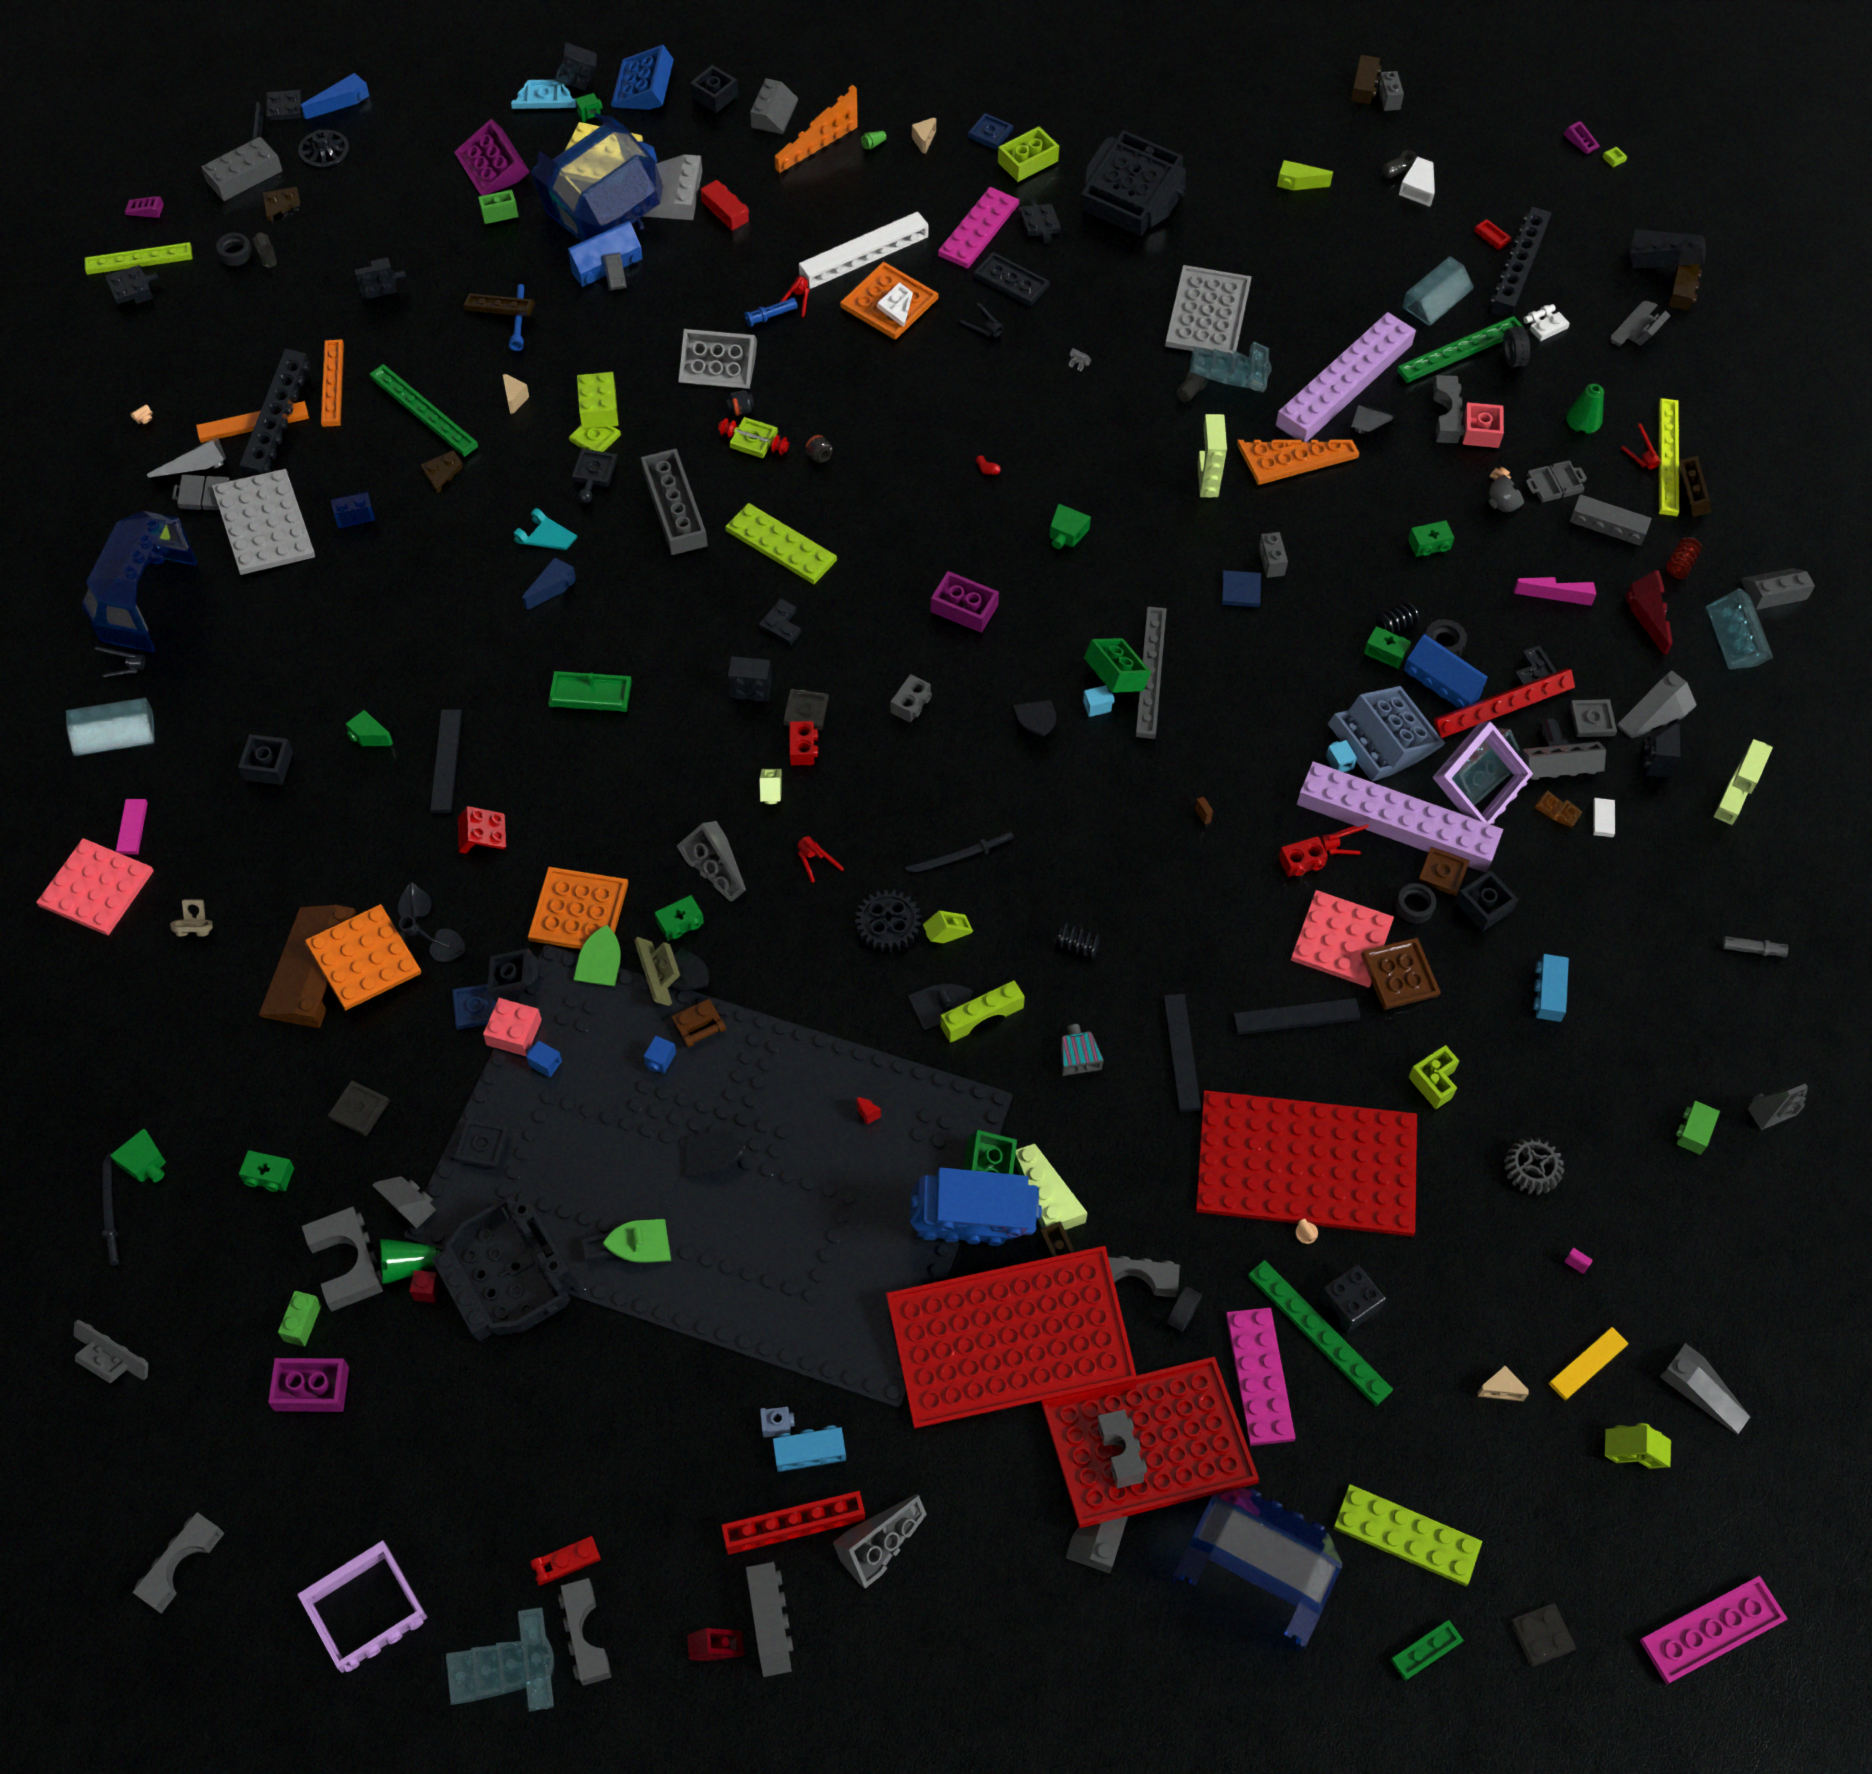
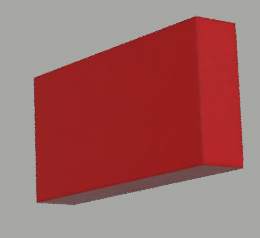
(1492, 234)

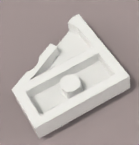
(896, 303)

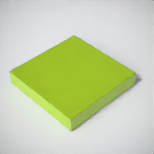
(595, 438)

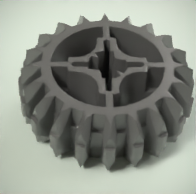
(1530, 1176)

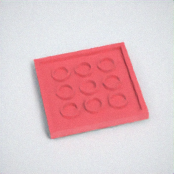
(95, 886)
(1338, 934)

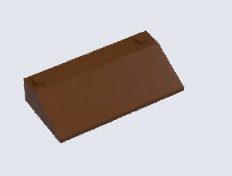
(298, 980)

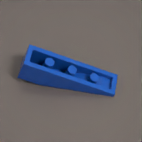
(341, 95)

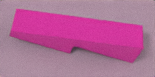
(1548, 588)

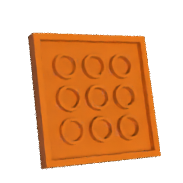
(865, 297)
(576, 907)
(363, 957)

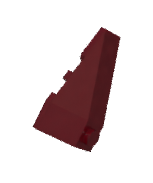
(1647, 606)

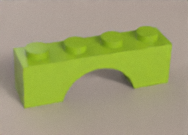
(964, 1018)

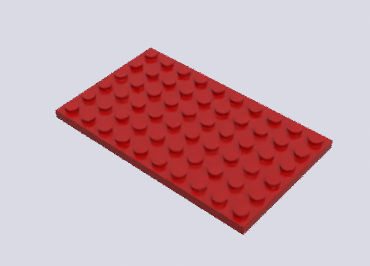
(1307, 1163)
(1010, 1337)

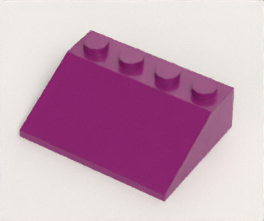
(491, 159)

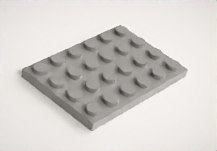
(1208, 310)
(263, 521)

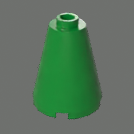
(1587, 410)
(402, 1258)

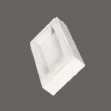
(1604, 817)

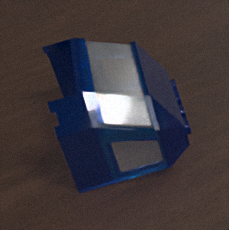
(599, 181)
(114, 579)
(1268, 1551)

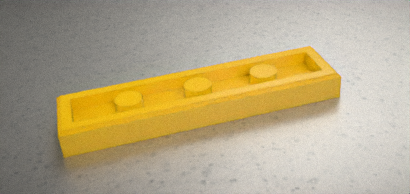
(1588, 1363)

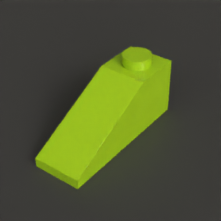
(1300, 176)

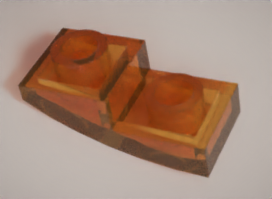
(1561, 812)

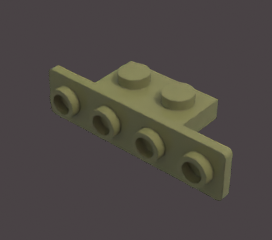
(659, 968)

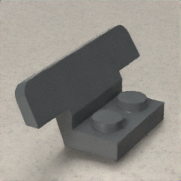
(1639, 325)

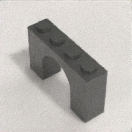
(363, 1278)

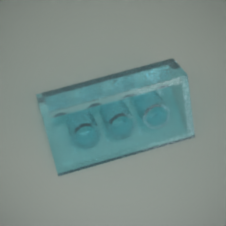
(1438, 291)
(1739, 630)
(110, 726)
(1484, 769)

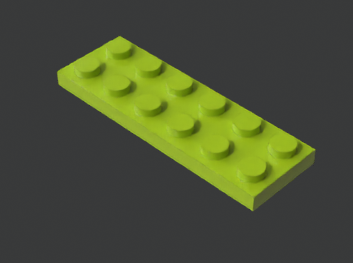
(781, 543)
(1408, 1535)

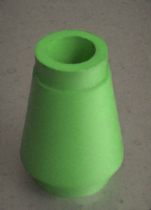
(873, 139)

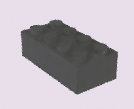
(241, 168)

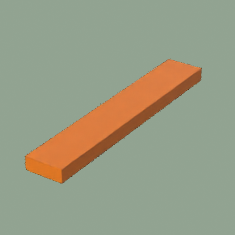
(332, 383)
(243, 423)

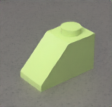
(770, 785)

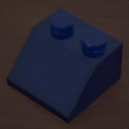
(352, 509)

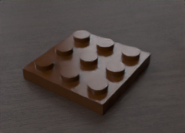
(1400, 973)

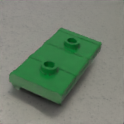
(590, 691)

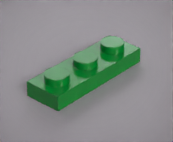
(1426, 1650)

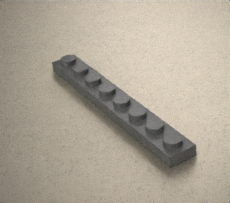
(1153, 660)

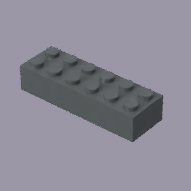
(674, 501)

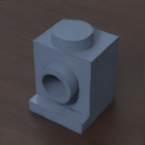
(770, 1427)

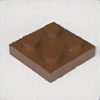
(1443, 871)

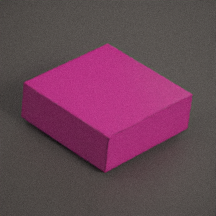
(1578, 1261)

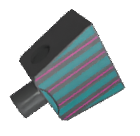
(1079, 1052)

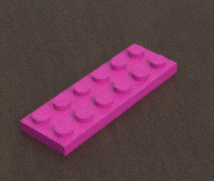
(978, 227)
(1260, 1377)
(1713, 1630)

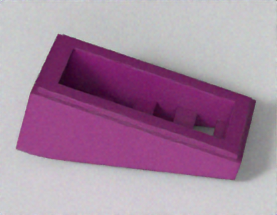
(1578, 134)
(148, 207)

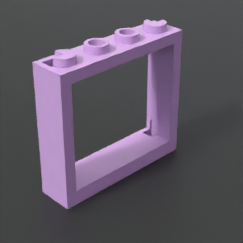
(1521, 772)
(344, 1575)

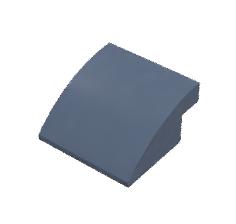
(1386, 732)

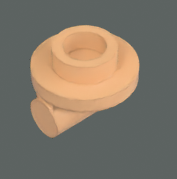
(142, 415)
(1499, 472)
(1306, 1232)

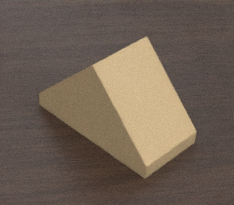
(923, 133)
(516, 392)
(1504, 1386)

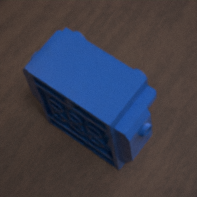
(974, 1206)

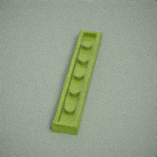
(140, 257)

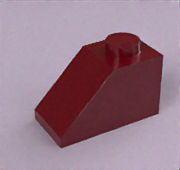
(715, 1644)

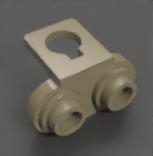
(190, 924)

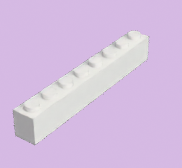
(864, 249)

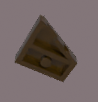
(280, 201)
(442, 469)

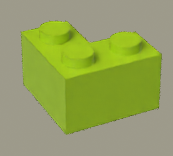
(1432, 1079)
(1638, 1444)

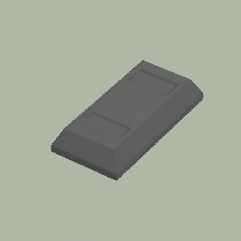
(614, 271)

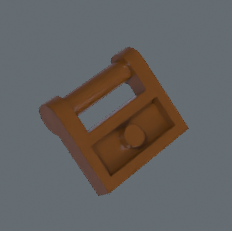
(695, 1018)

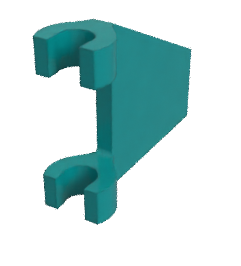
(547, 534)

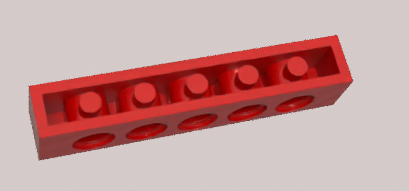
(793, 1522)

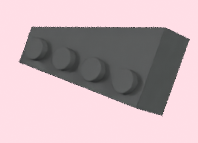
(769, 1619)

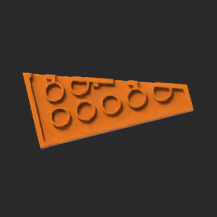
(825, 129)
(1291, 457)

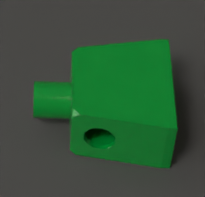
(1068, 526)
(140, 1158)

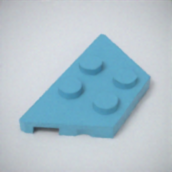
(543, 95)

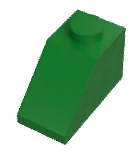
(368, 731)

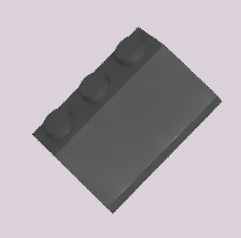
(773, 107)
(1778, 587)

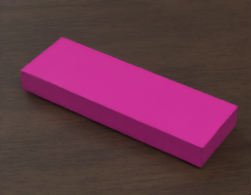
(131, 826)

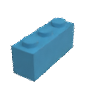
(1551, 987)
(809, 1448)

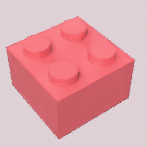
(1483, 425)
(512, 1027)

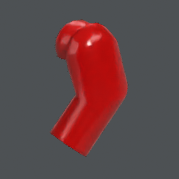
(987, 467)

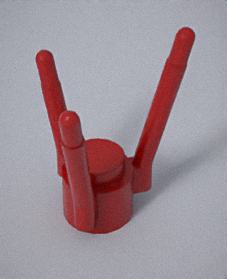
(799, 287)
(1650, 458)
(1331, 841)
(810, 849)

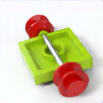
(753, 437)

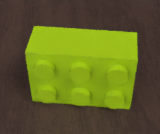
(1028, 154)
(597, 400)

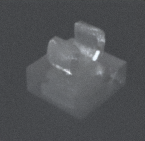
(1079, 357)

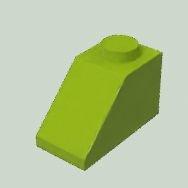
(947, 926)

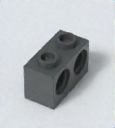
(1390, 90)
(1273, 554)
(907, 697)

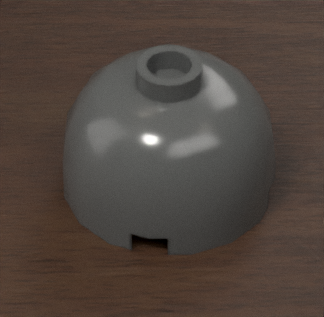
(1504, 495)

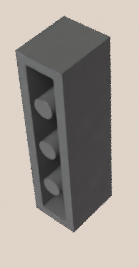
(1610, 520)
(1565, 760)

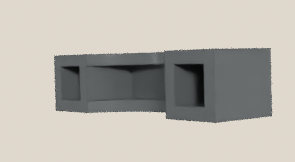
(1447, 392)
(1161, 1277)
(157, 1585)
(591, 1661)

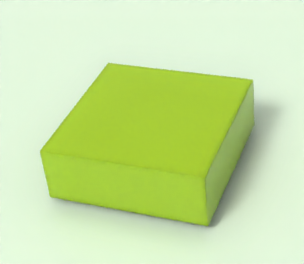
(1614, 156)

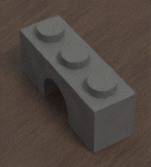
(1117, 1429)

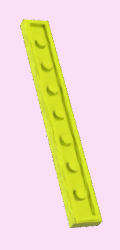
(1669, 457)

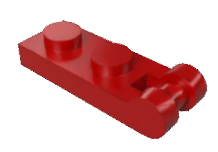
(565, 1560)

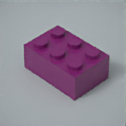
(964, 601)
(308, 1384)

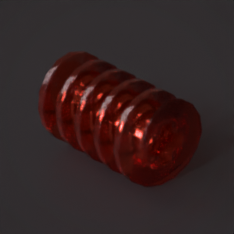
(1684, 557)

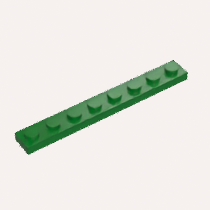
(1456, 350)
(424, 410)
(1320, 1333)

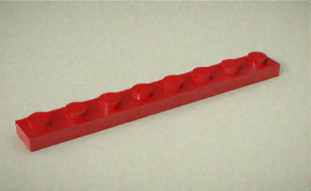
(1504, 703)

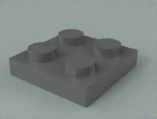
(1593, 718)

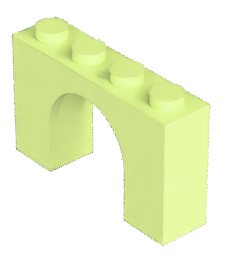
(1213, 458)
(1743, 781)

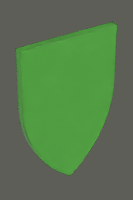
(599, 959)
(640, 1241)

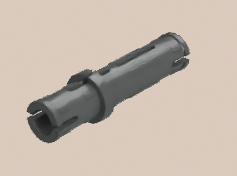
(1761, 947)

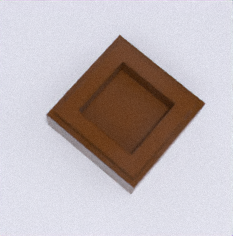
(1204, 810)

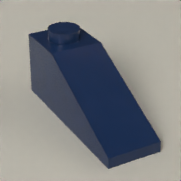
(551, 582)

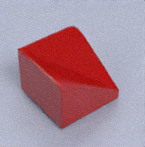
(868, 1110)

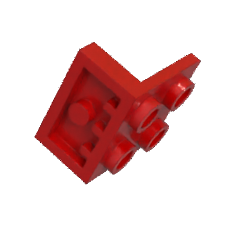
(481, 828)

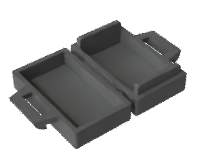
(1556, 481)
(197, 492)

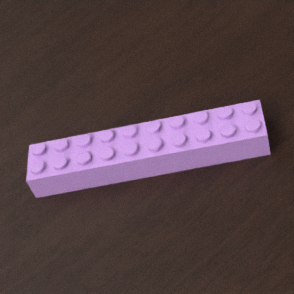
(1345, 378)
(1398, 816)

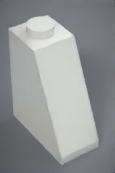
(1419, 182)

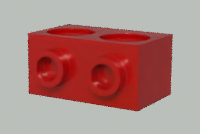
(803, 743)
(1301, 852)

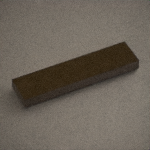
(499, 305)

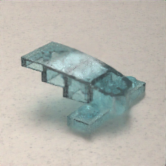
(1234, 368)
(506, 1666)

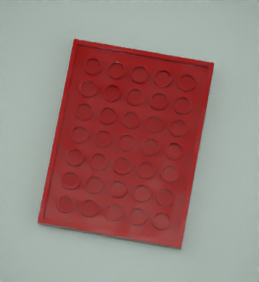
(1183, 1435)

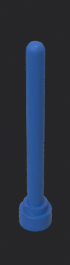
(516, 341)

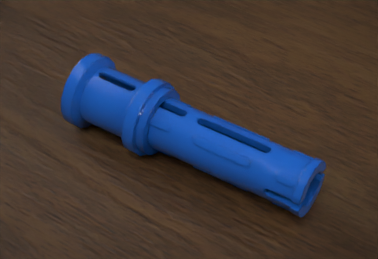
(763, 314)

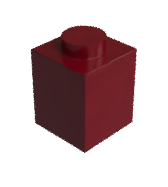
(425, 1286)

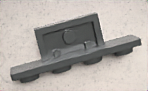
(105, 1356)

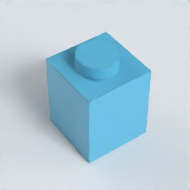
(1098, 700)
(1341, 756)

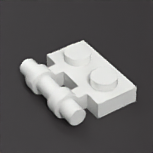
(1549, 326)

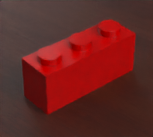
(724, 205)

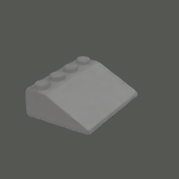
(680, 187)
(717, 358)

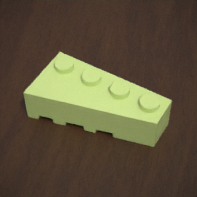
(1054, 1195)

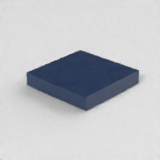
(990, 131)
(1241, 588)
(472, 1006)

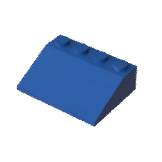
(643, 79)

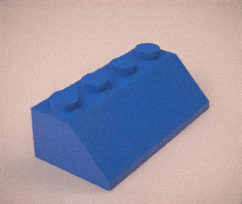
(587, 256)
(1445, 673)

